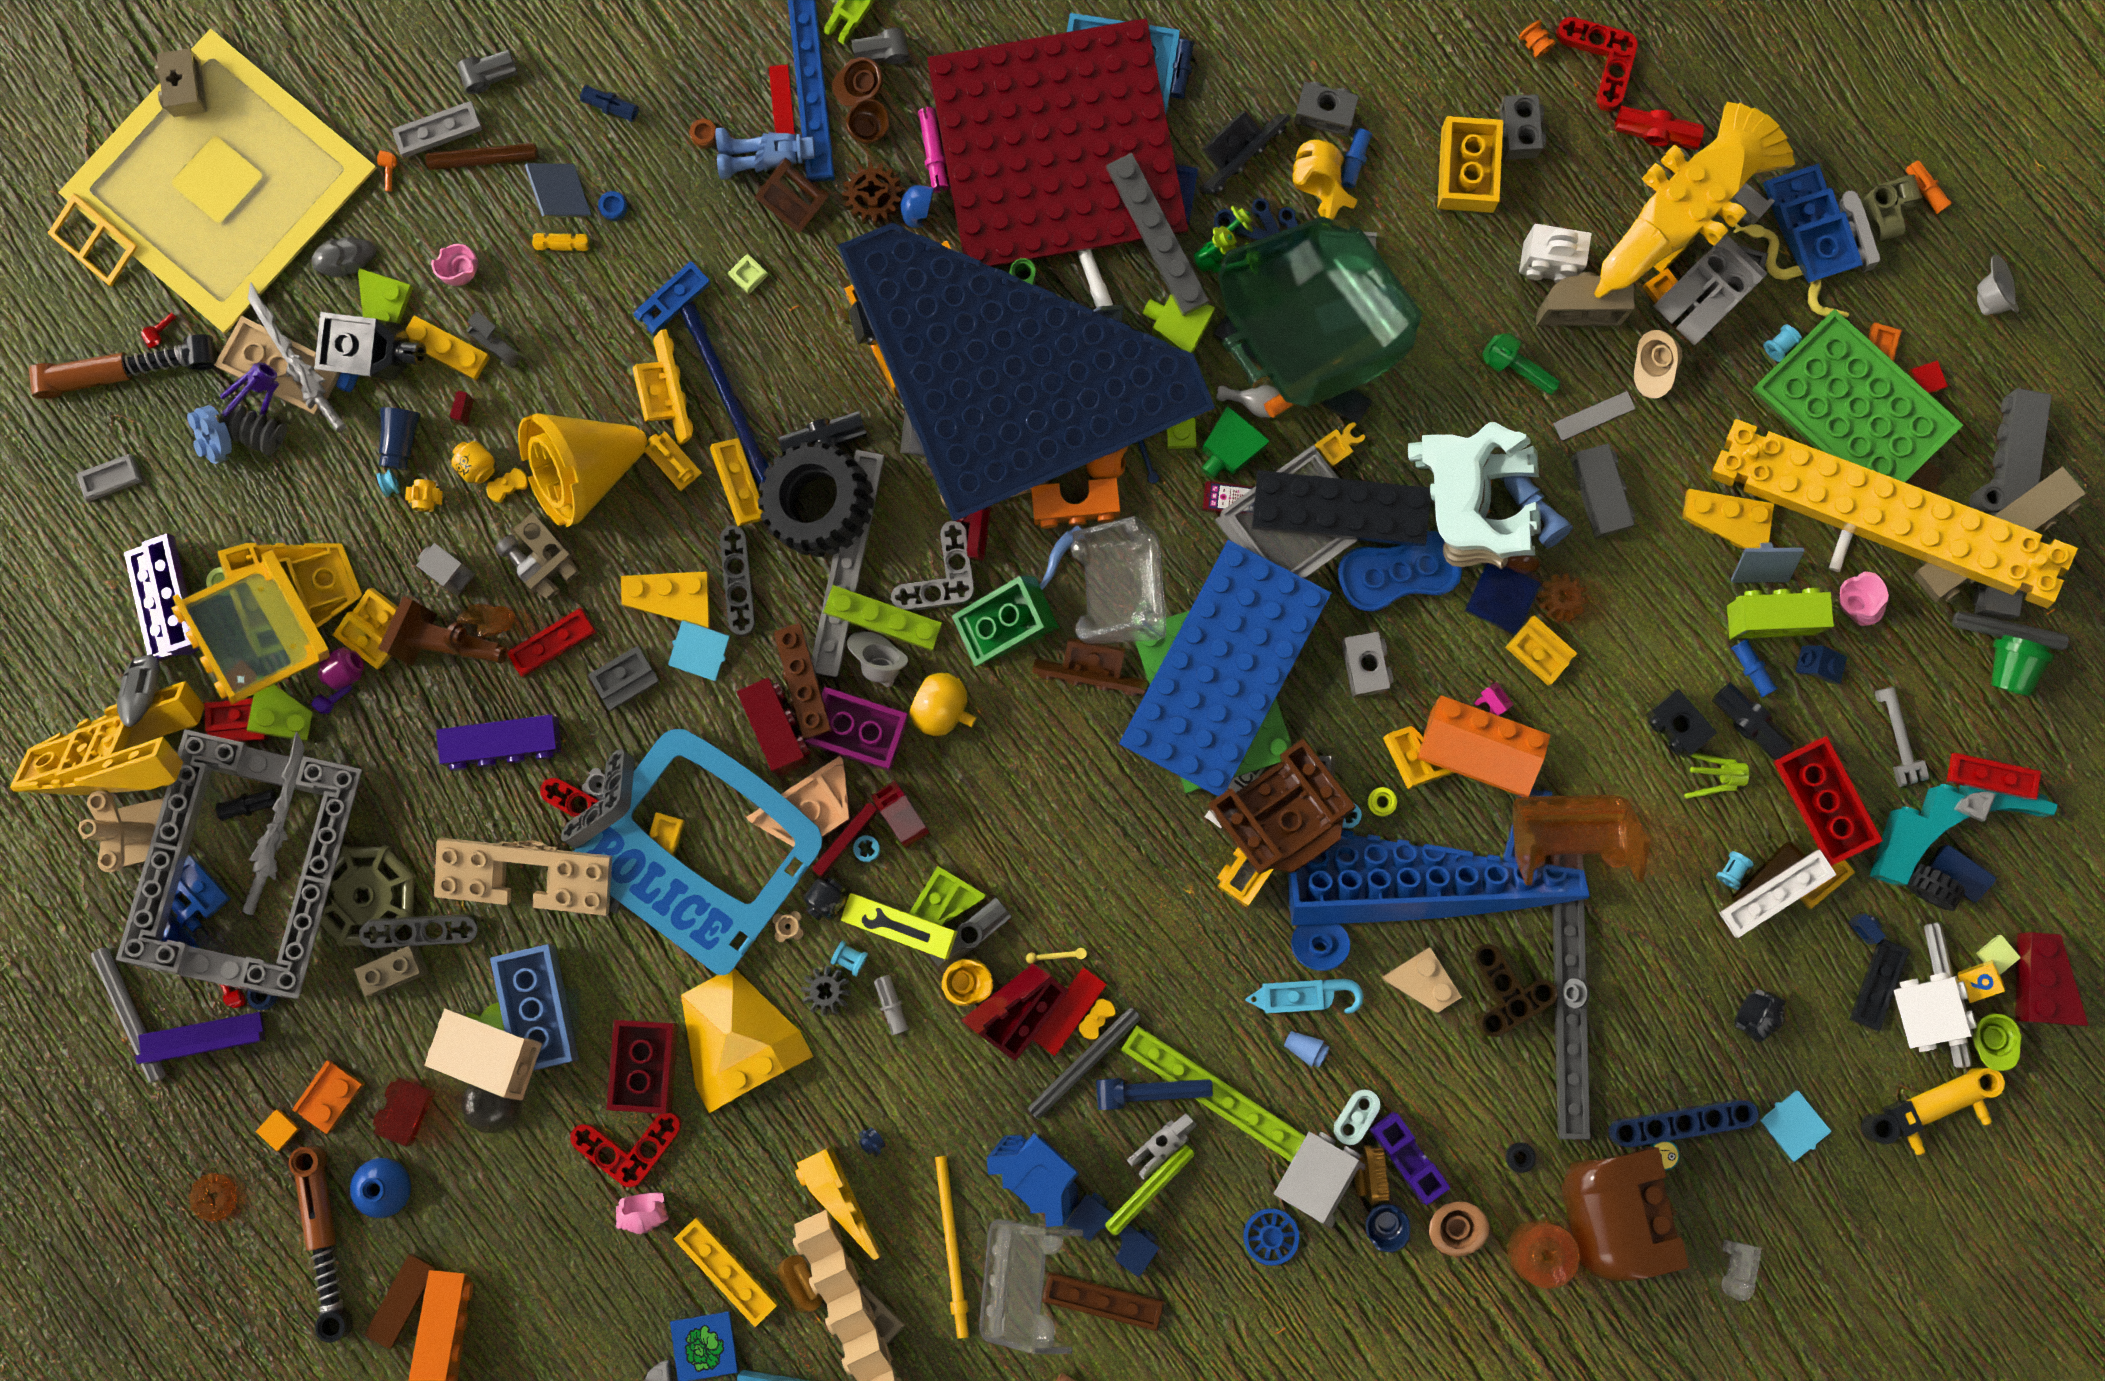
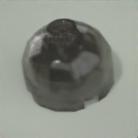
(489, 1111)

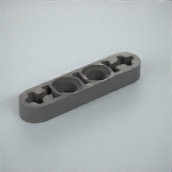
(740, 580)
(419, 934)

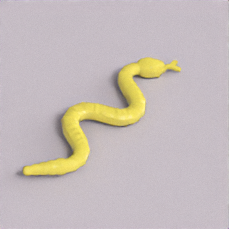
(1757, 231)

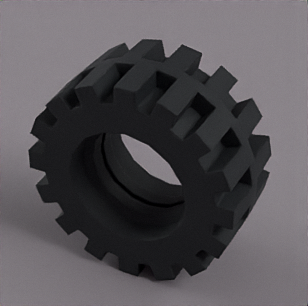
(1935, 887)

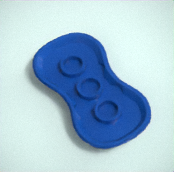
(1380, 576)

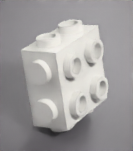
(1935, 1011)

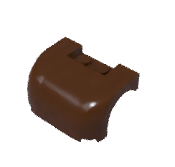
(1623, 1216)

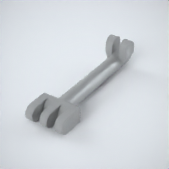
(1909, 766)

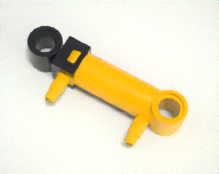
(1909, 1116)

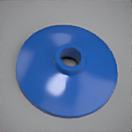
(1328, 936)

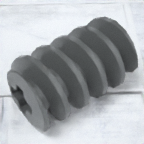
(254, 431)

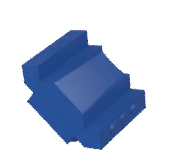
(1036, 1176)

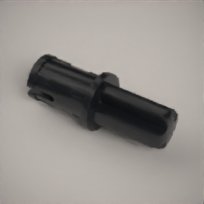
(245, 804)

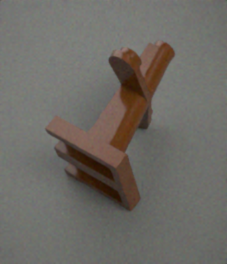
(413, 630)

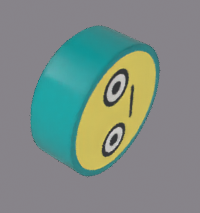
(1669, 1154)

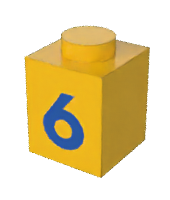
(1982, 981)

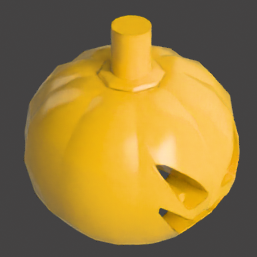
(940, 705)

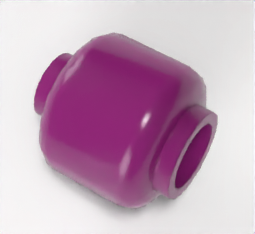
(341, 668)

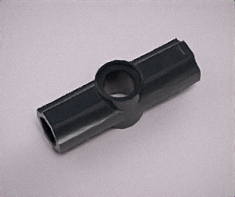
(825, 430)
(1752, 721)

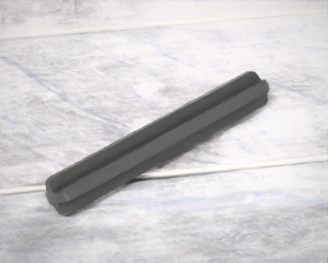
(1999, 628)

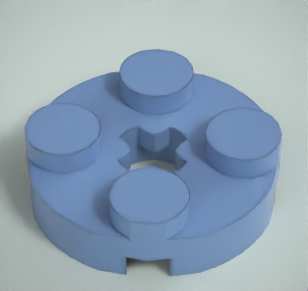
(211, 437)

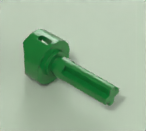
(1499, 360)

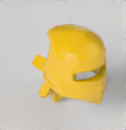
(1319, 174)

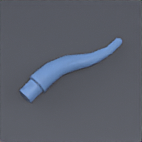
(1056, 554)

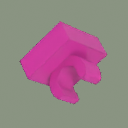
(1496, 698)

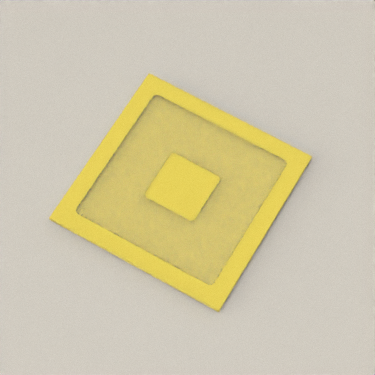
(222, 189)

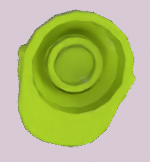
(1998, 1041)

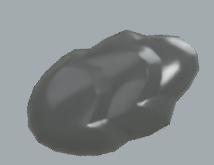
(343, 256)

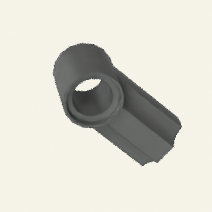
(887, 47)
(480, 73)

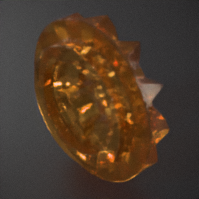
(224, 1202)

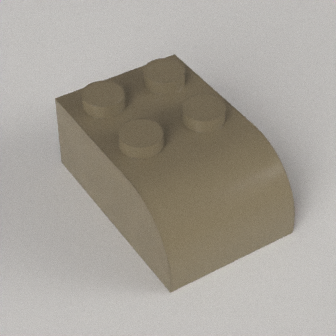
(1574, 304)

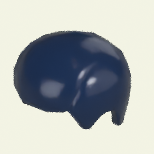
(1388, 1227)

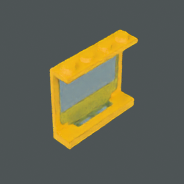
(251, 630)

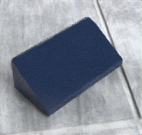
(1965, 871)

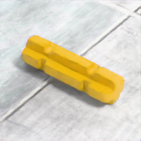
(562, 242)

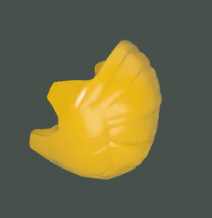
(967, 982)

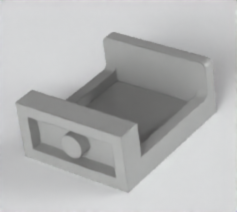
(1319, 1177)

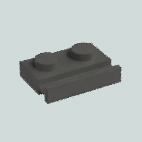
(624, 678)

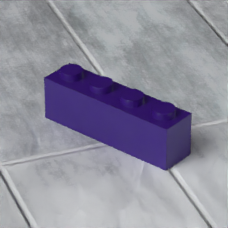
(498, 741)

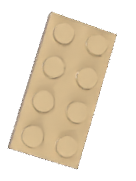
(252, 345)

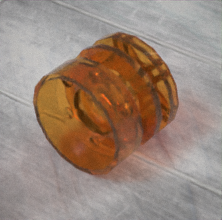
(1527, 1260)

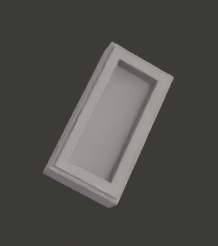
(109, 477)

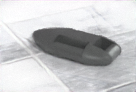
(137, 689)

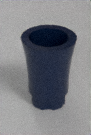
(397, 437)

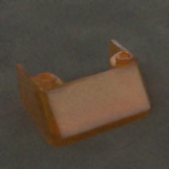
(1578, 827)

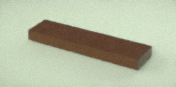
(1103, 1301)

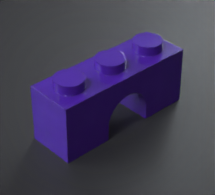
(1409, 1159)

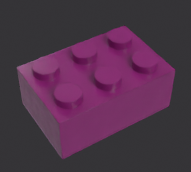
(861, 730)

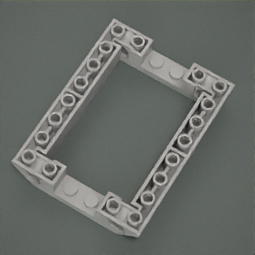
(169, 848)

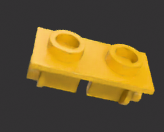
(672, 460)

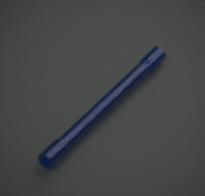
(697, 330)

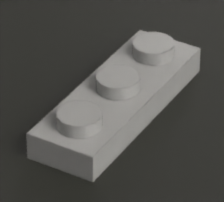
(437, 129)

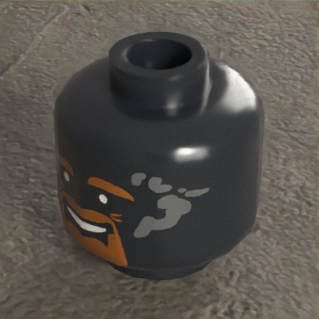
(825, 898)

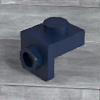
(1821, 663)

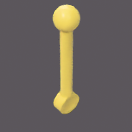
(1080, 953)

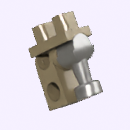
(542, 564)

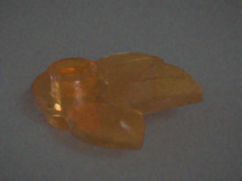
(489, 619)

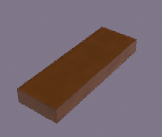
(400, 1301)

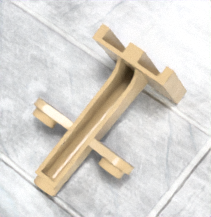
(122, 831)

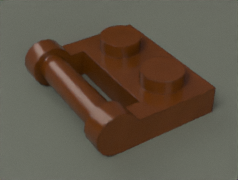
(784, 202)

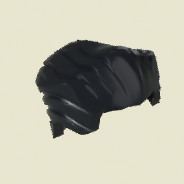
(1761, 1015)

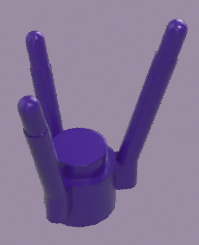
(259, 379)

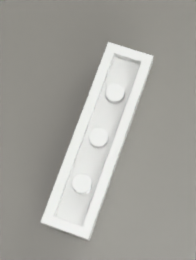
(1777, 893)

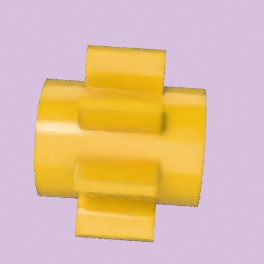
(423, 495)

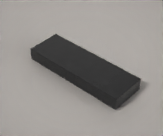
(1879, 984)

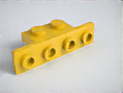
(661, 390)

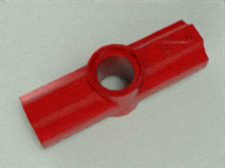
(1659, 128)

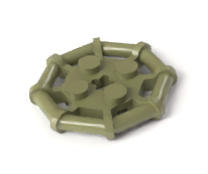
(380, 888)

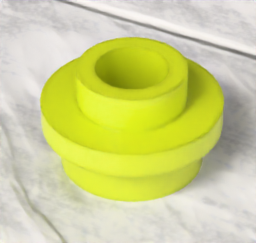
(1388, 795)

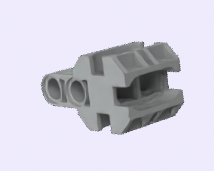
(1732, 268)

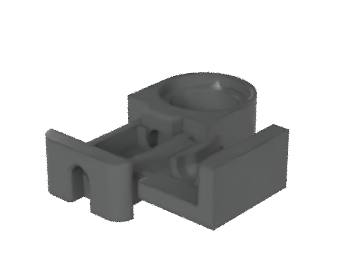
(481, 330)

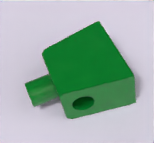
(1232, 445)

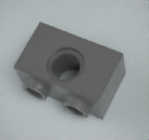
(1313, 116)

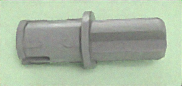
(891, 1005)

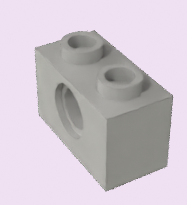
(1362, 681)

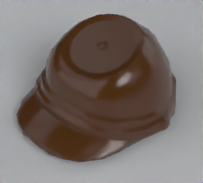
(857, 80)

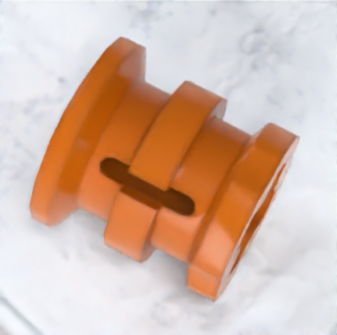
(1537, 39)

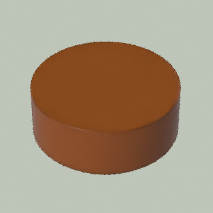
(703, 133)

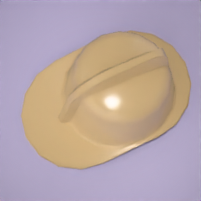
(1656, 363)

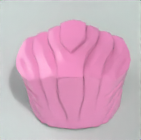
(1864, 598)
(641, 1212)

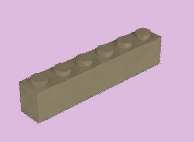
(2032, 511)

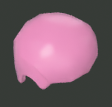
(455, 265)

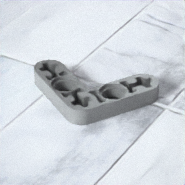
(952, 578)

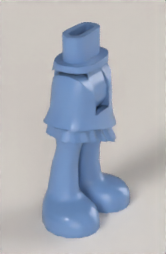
(770, 151)
(1525, 493)

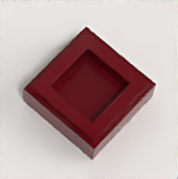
(461, 408)

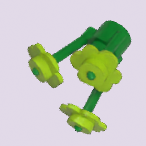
(1221, 242)

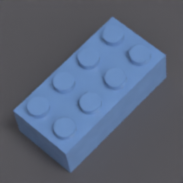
(536, 1002)

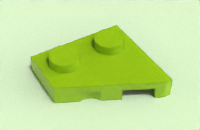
(278, 715)

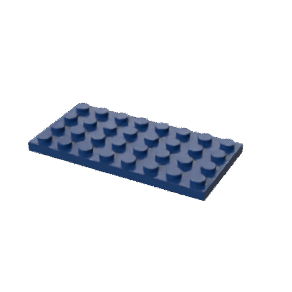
(1225, 668)

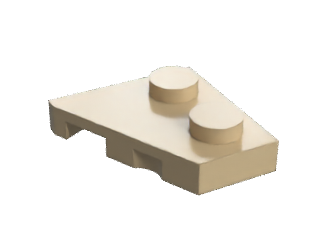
(1424, 981)

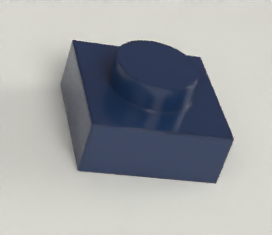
(1867, 928)

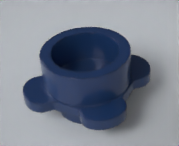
(871, 1141)

